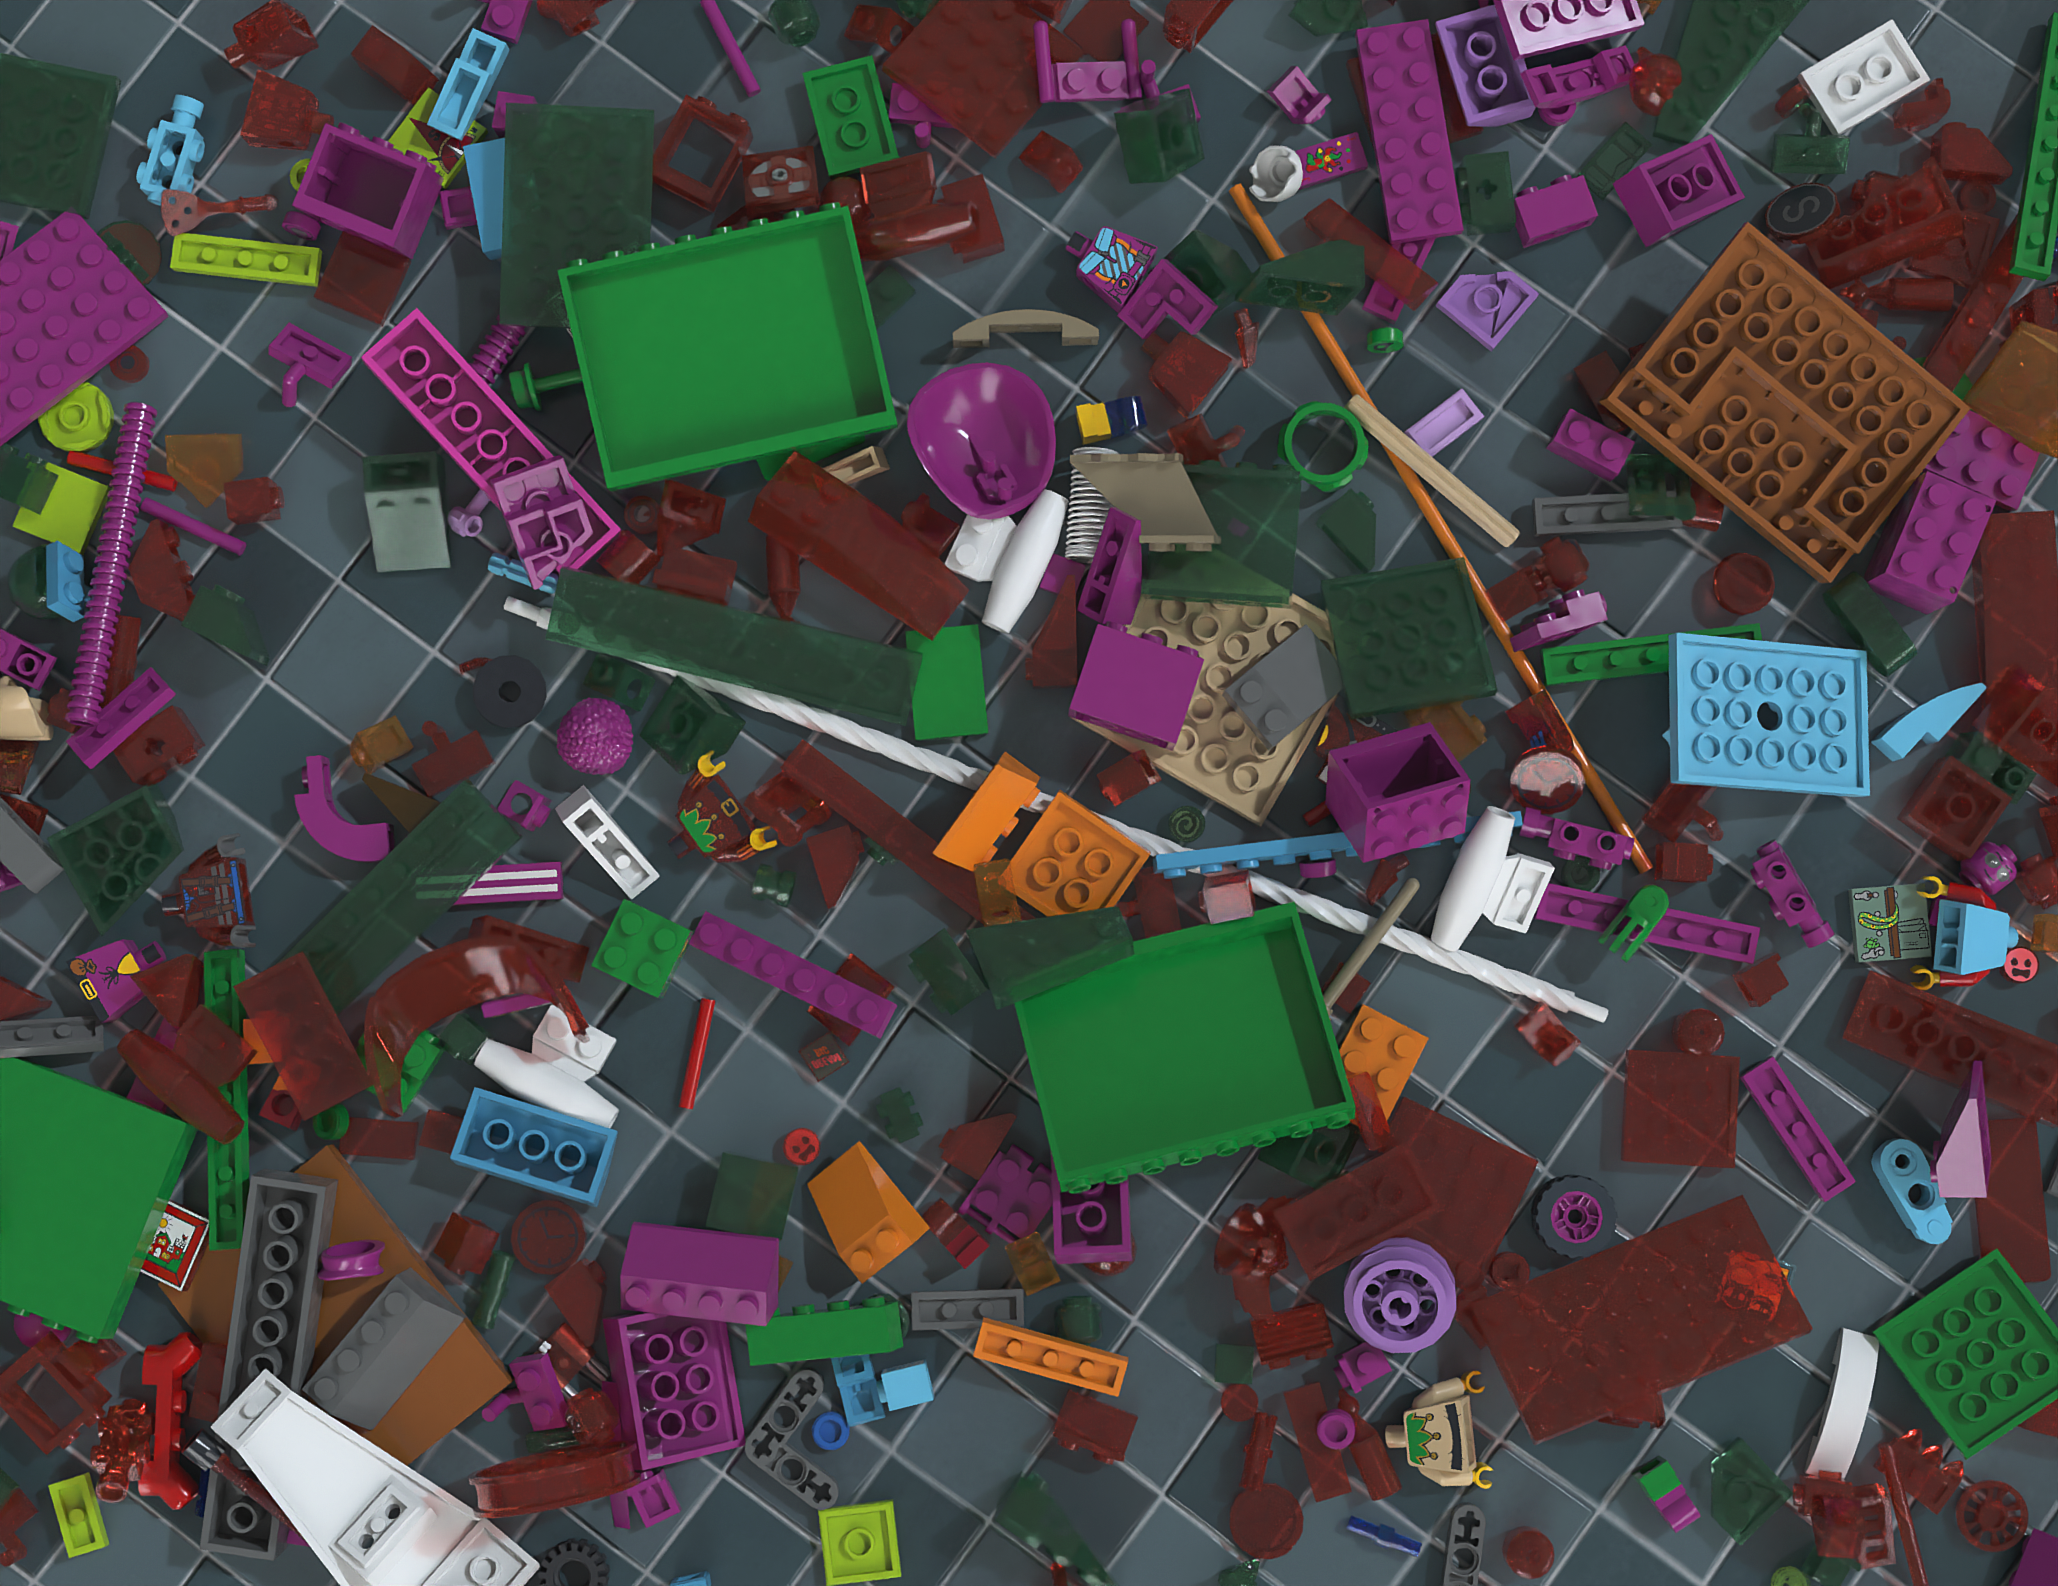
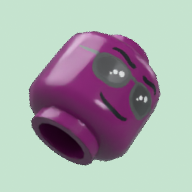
(1989, 868)

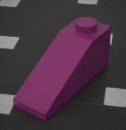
(1115, 572)

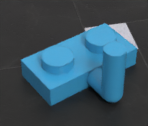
(66, 581)

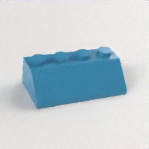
(535, 1147)

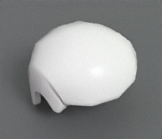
(1276, 174)

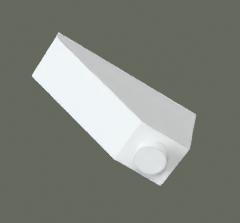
(606, 842)

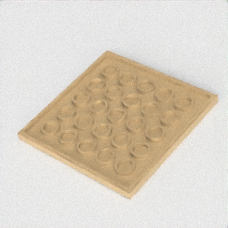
(1215, 746)

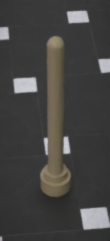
(1369, 942)

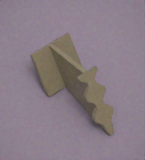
(1156, 493)

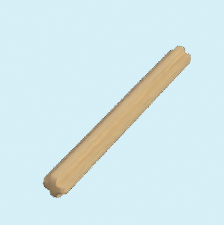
(1432, 471)

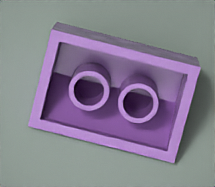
(1484, 69)

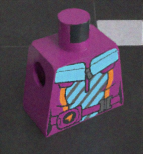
(1111, 264)

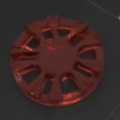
(1992, 1515)

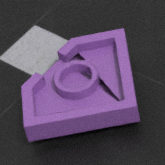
(1487, 304)

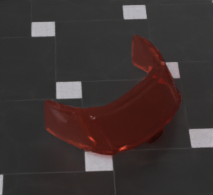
(445, 984)

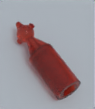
(1904, 294)
(782, 577)
(1369, 1453)

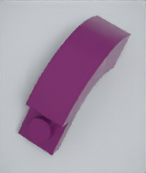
(326, 825)

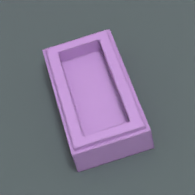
(1445, 423)

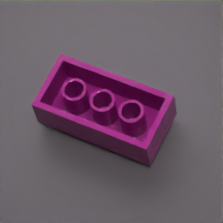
(1091, 1223)

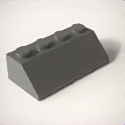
(384, 1351)

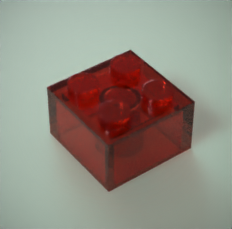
(1954, 808)

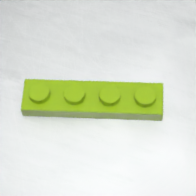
(246, 259)

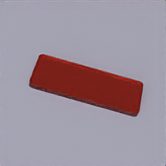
(2014, 1208)

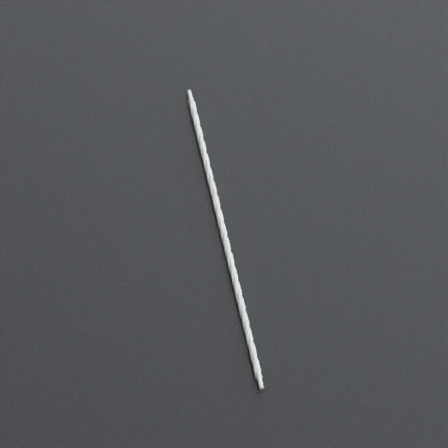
(1262, 886)

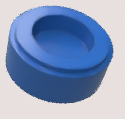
(830, 1430)

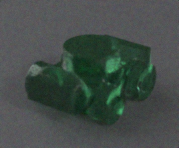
(903, 1123)

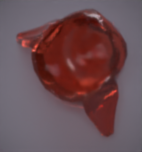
(1653, 81)

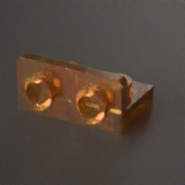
(1455, 727)

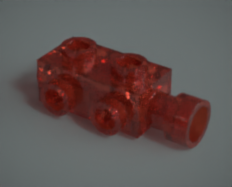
(122, 1448)

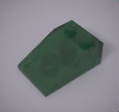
(1310, 281)

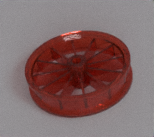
(554, 1479)

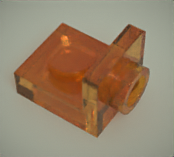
(379, 744)
(1032, 1263)

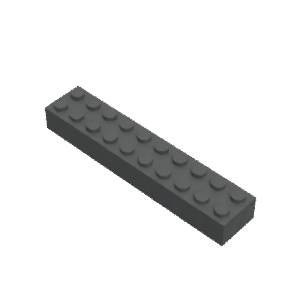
(269, 1329)

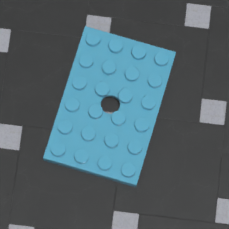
(1819, 707)

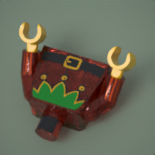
(715, 819)

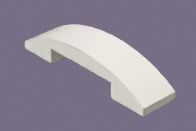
(1846, 1403)

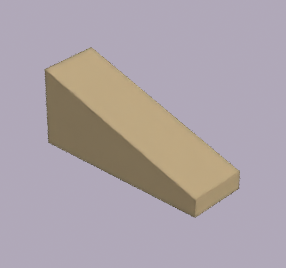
(859, 465)

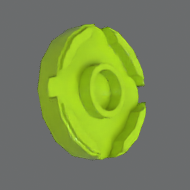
(79, 420)

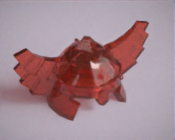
(1251, 1252)

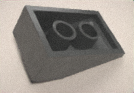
(1285, 687)

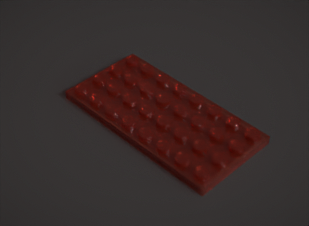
(1639, 1319)

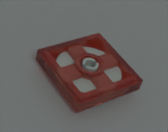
(780, 180)

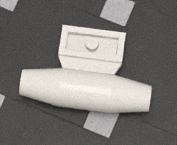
(1009, 556)
(1489, 883)
(555, 1070)

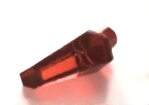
(1246, 337)
(1385, 877)

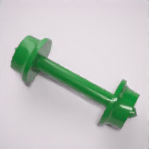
(527, 388)

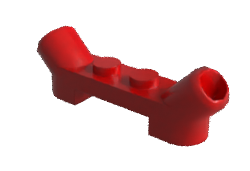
(165, 1368)

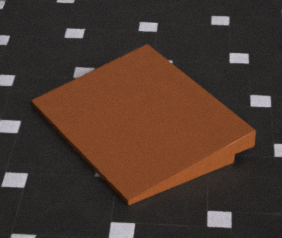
(1785, 404)
(448, 1388)

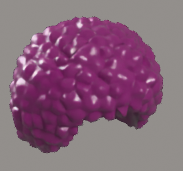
(595, 737)

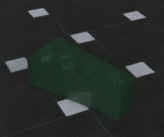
(1047, 951)

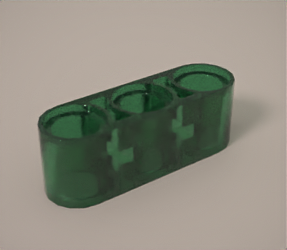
(1869, 624)

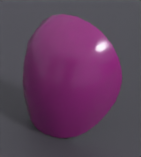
(984, 438)

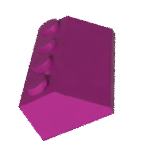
(700, 1274)

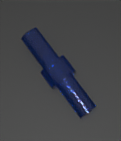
(1384, 1536)

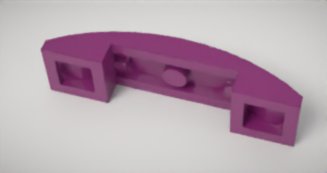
(1578, 80)

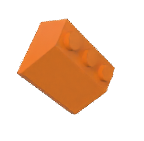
(989, 814)

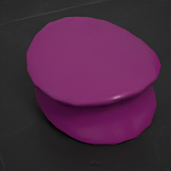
(351, 1260)

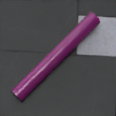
(731, 47)
(193, 526)

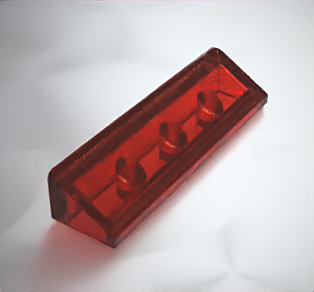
(1381, 260)

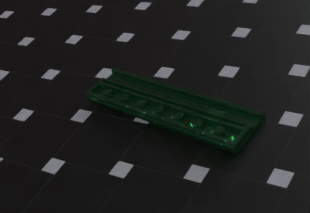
(405, 894)

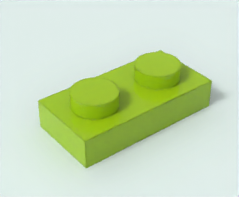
(78, 1515)

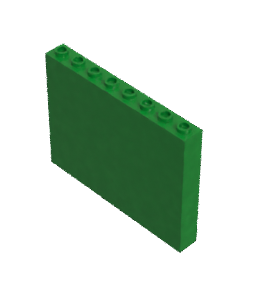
(727, 347)
(1185, 1051)
(79, 1195)

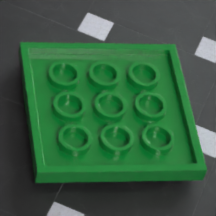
(1977, 1353)

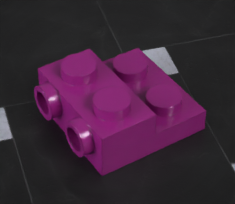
(1565, 618)

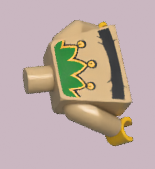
(1441, 1434)

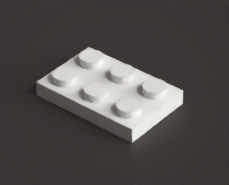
(1863, 78)

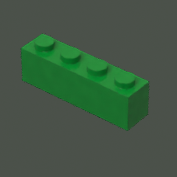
(826, 1332)

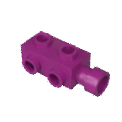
(1584, 843)
(1784, 886)

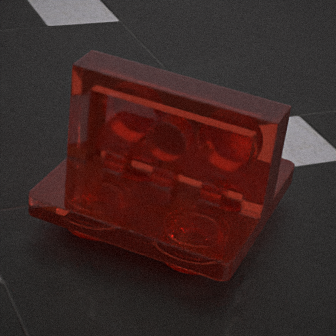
(696, 575)

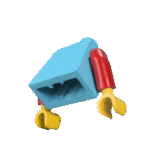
(1968, 938)

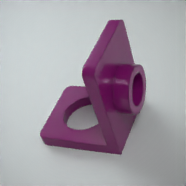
(538, 813)

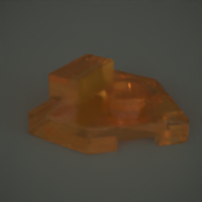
(204, 462)

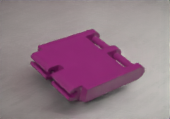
(1011, 1195)

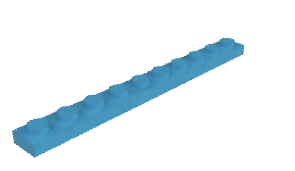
(1280, 851)

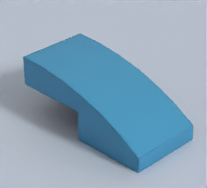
(858, 1389)

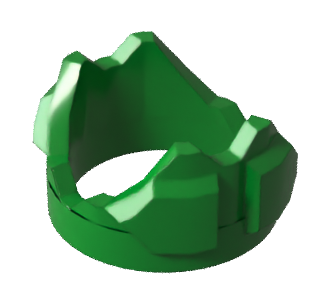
(1307, 412)

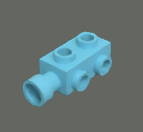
(164, 141)

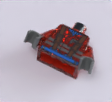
(216, 895)

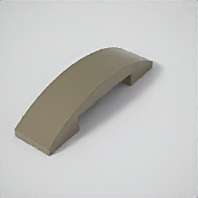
(1027, 320)

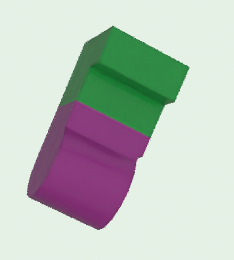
(1666, 1493)

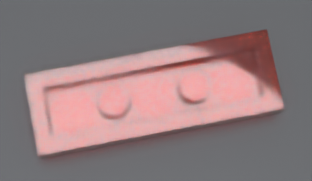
(1322, 1464)

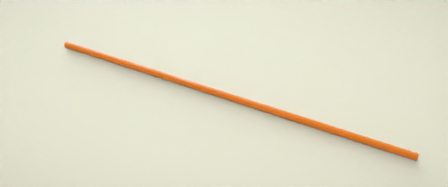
(1443, 533)

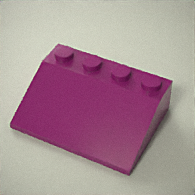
(673, 1386)

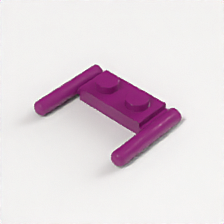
(1088, 79)

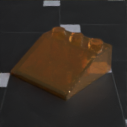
(2022, 388)

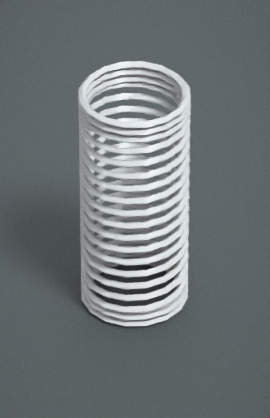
(1085, 550)

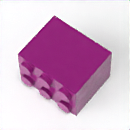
(369, 189)
(1928, 543)
(1136, 685)
(1397, 792)

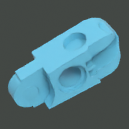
(1926, 1217)

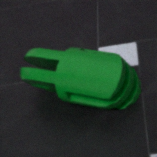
(1642, 911)

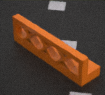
(1050, 1356)

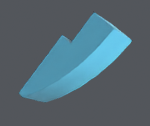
(468, 84)
(1926, 721)

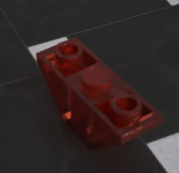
(160, 573)

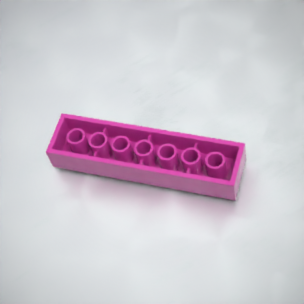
(468, 417)

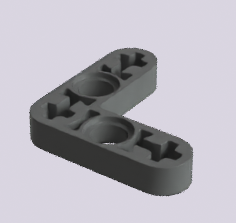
(782, 1450)

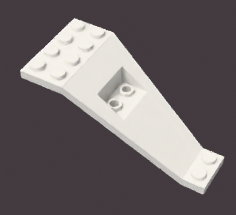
(342, 1492)

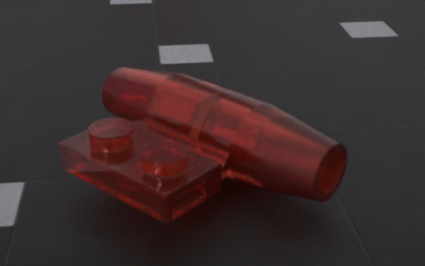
(905, 218)
(189, 1075)

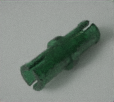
(493, 1289)

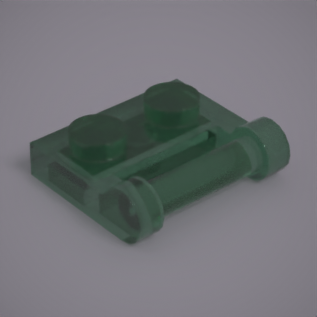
(1648, 489)

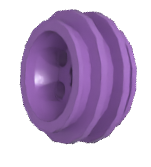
(1406, 1326)

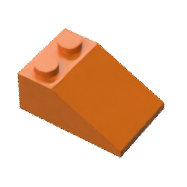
(864, 1212)

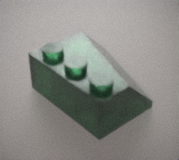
(119, 852)

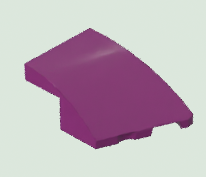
(542, 516)

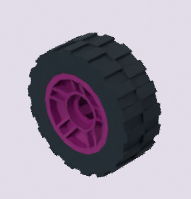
(1595, 1214)

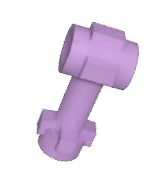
(467, 520)

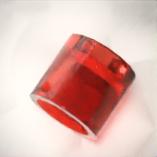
(628, 558)

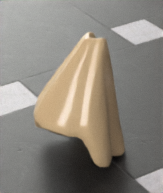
(21, 715)

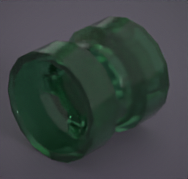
(774, 885)

